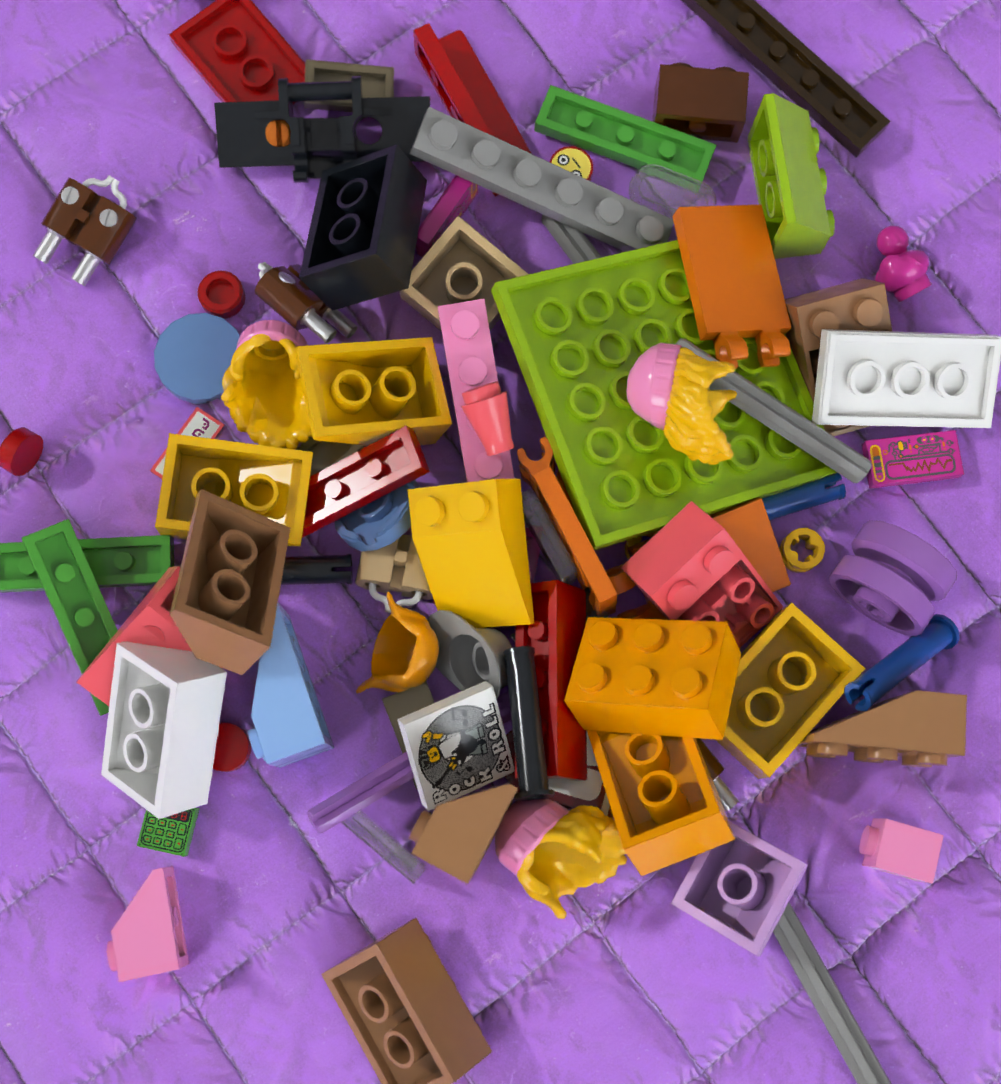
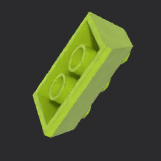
(789, 178)

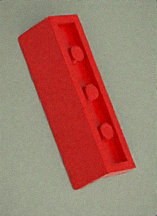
(464, 84)
(556, 637)

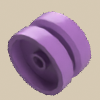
(893, 577)

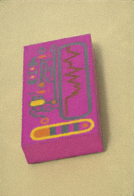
(450, 205)
(913, 459)

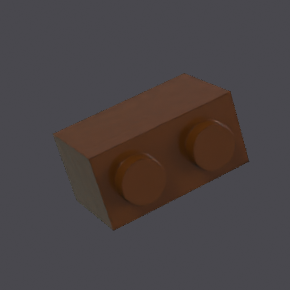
(701, 101)

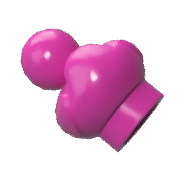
(901, 269)

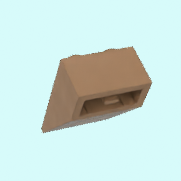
(846, 306)
(914, 725)

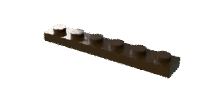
(794, 70)

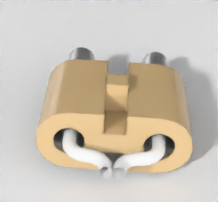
(394, 569)

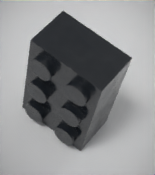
(364, 229)

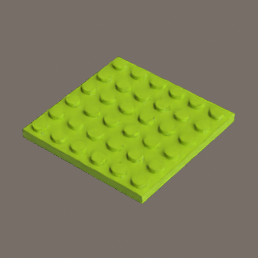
(576, 344)

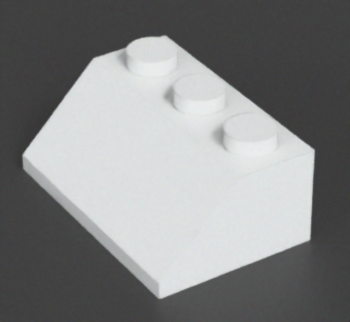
(162, 727)

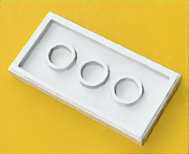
(906, 379)

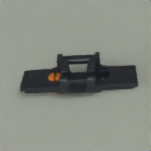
(271, 135)

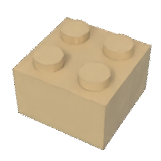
(458, 270)

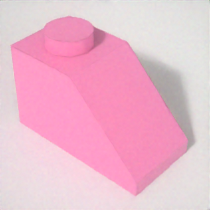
(150, 931)

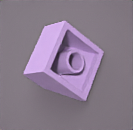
(740, 888)

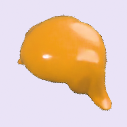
(403, 651)

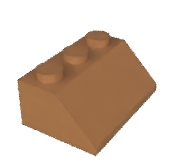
(229, 583)
(461, 831)
(407, 1010)

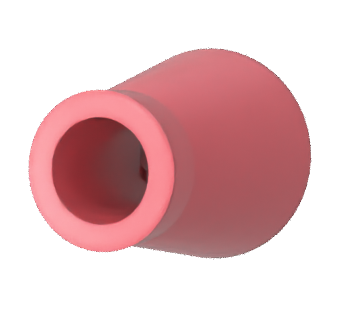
(489, 416)

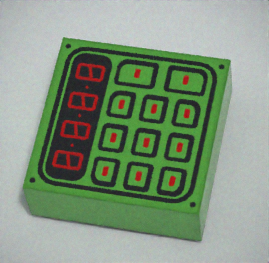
(170, 833)

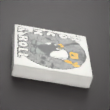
(456, 745)

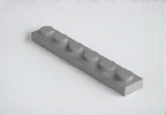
(537, 184)

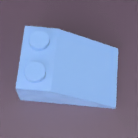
(285, 702)

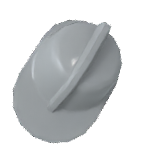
(469, 653)

